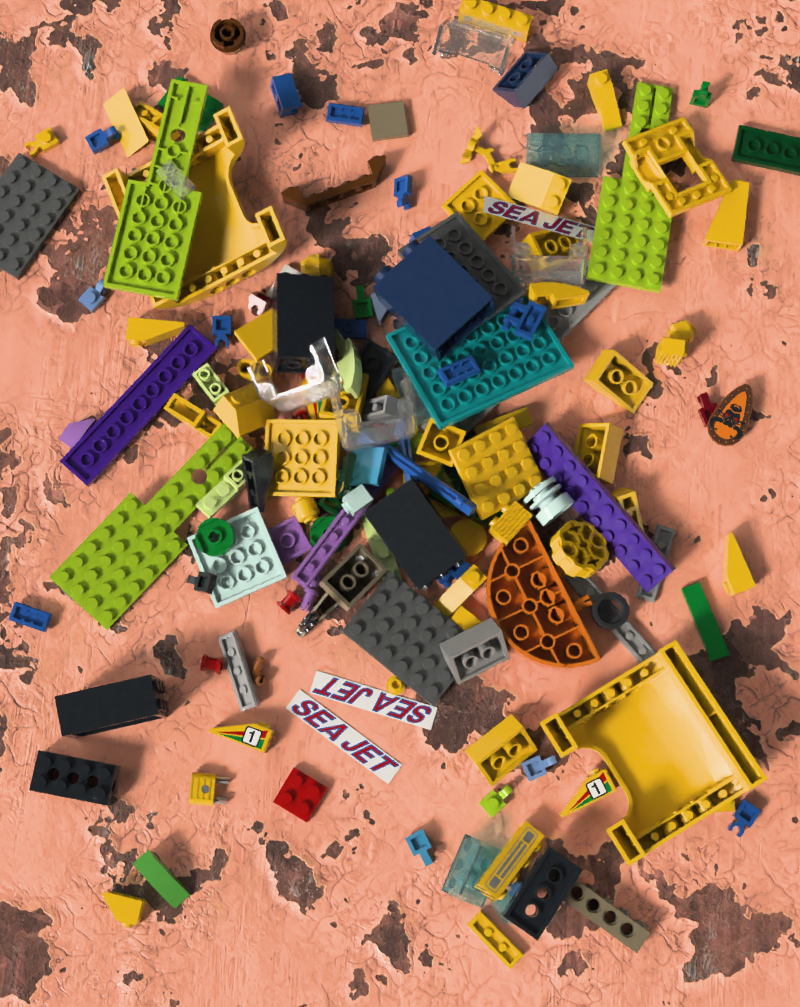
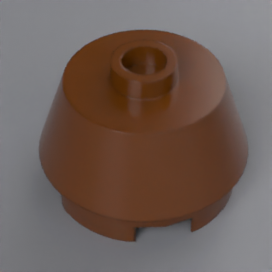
(227, 36)

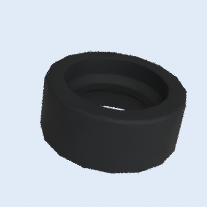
(624, 611)

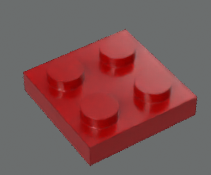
(300, 794)

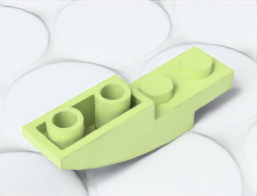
(348, 364)
(210, 383)
(223, 492)

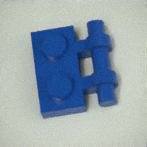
(529, 321)

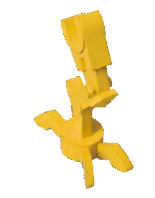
(502, 166)

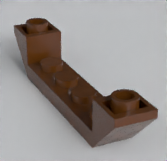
(293, 195)

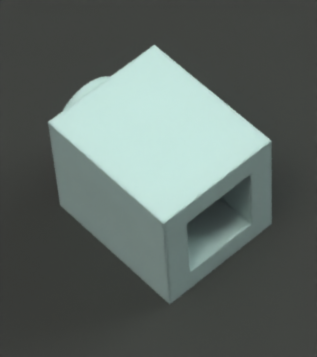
(356, 500)

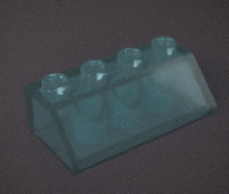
(564, 153)

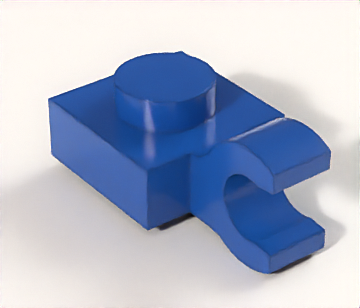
(99, 140)
(402, 189)

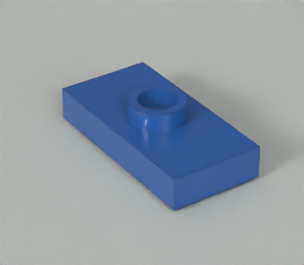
(345, 114)
(351, 328)
(459, 371)
(30, 616)

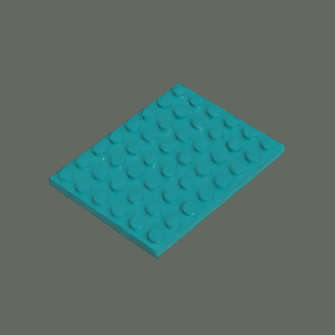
(505, 360)

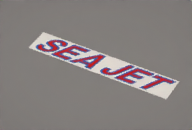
(536, 218)
(373, 700)
(344, 736)

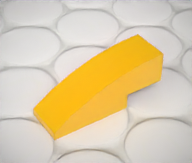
(556, 294)
(192, 416)

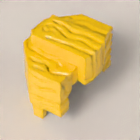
(317, 266)

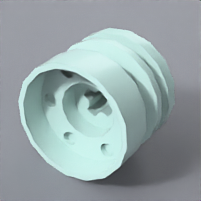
(548, 501)

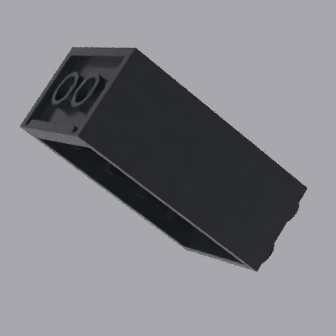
(299, 318)
(416, 534)
(111, 706)

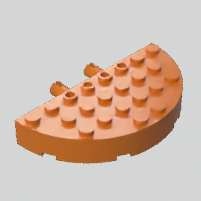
(533, 606)

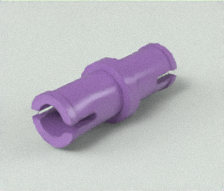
(311, 594)

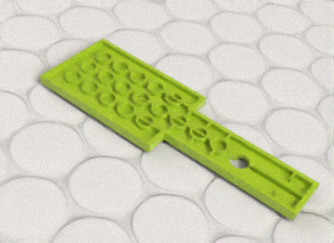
(153, 222)
(630, 222)
(140, 539)

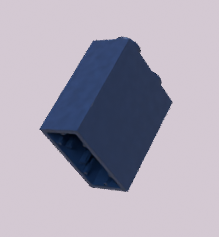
(433, 297)

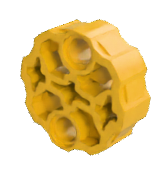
(579, 549)

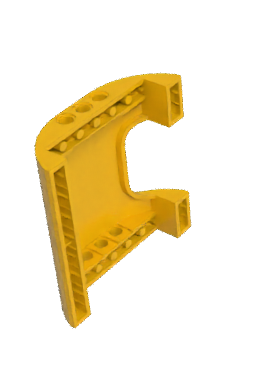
(224, 241)
(663, 747)

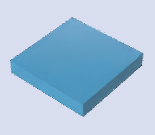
(369, 466)

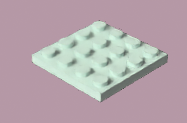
(248, 564)

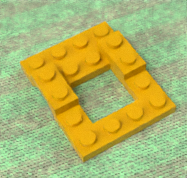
(664, 145)

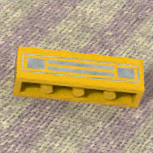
(496, 18)
(509, 861)

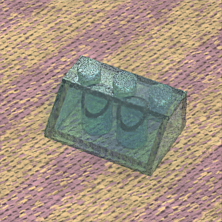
(467, 868)

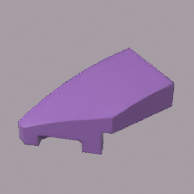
(75, 431)

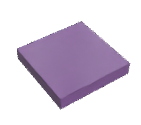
(290, 540)

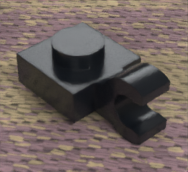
(203, 583)

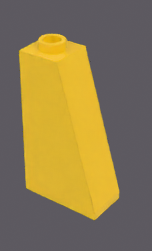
(729, 220)

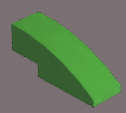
(161, 878)

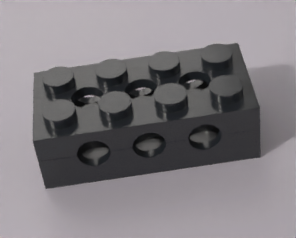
(63, 786)
(547, 905)

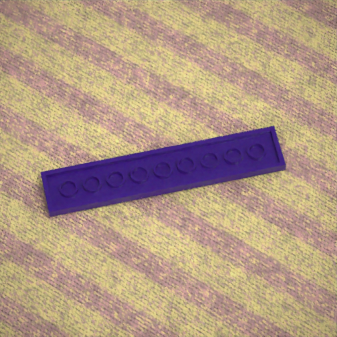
(138, 405)
(599, 508)

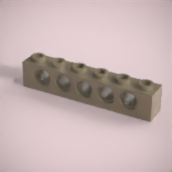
(633, 939)

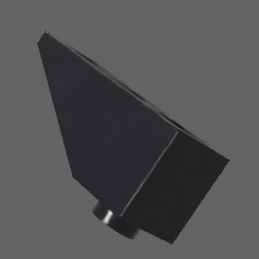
(258, 475)

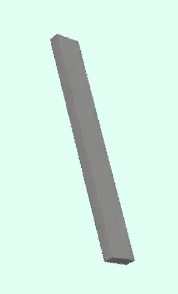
(626, 634)

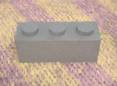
(475, 650)

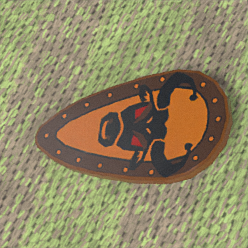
(731, 417)

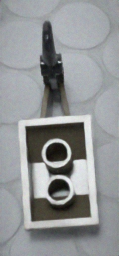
(345, 584)

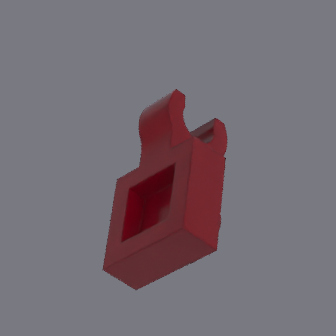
(707, 408)

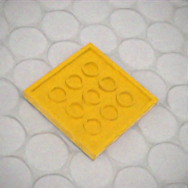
(303, 457)
(496, 467)

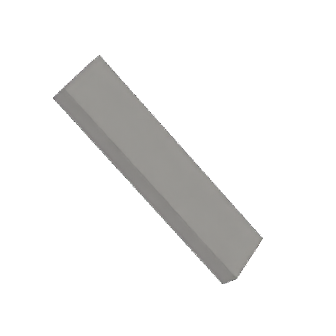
(663, 540)
(238, 671)

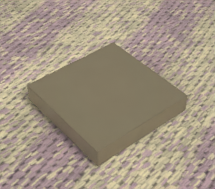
(387, 121)

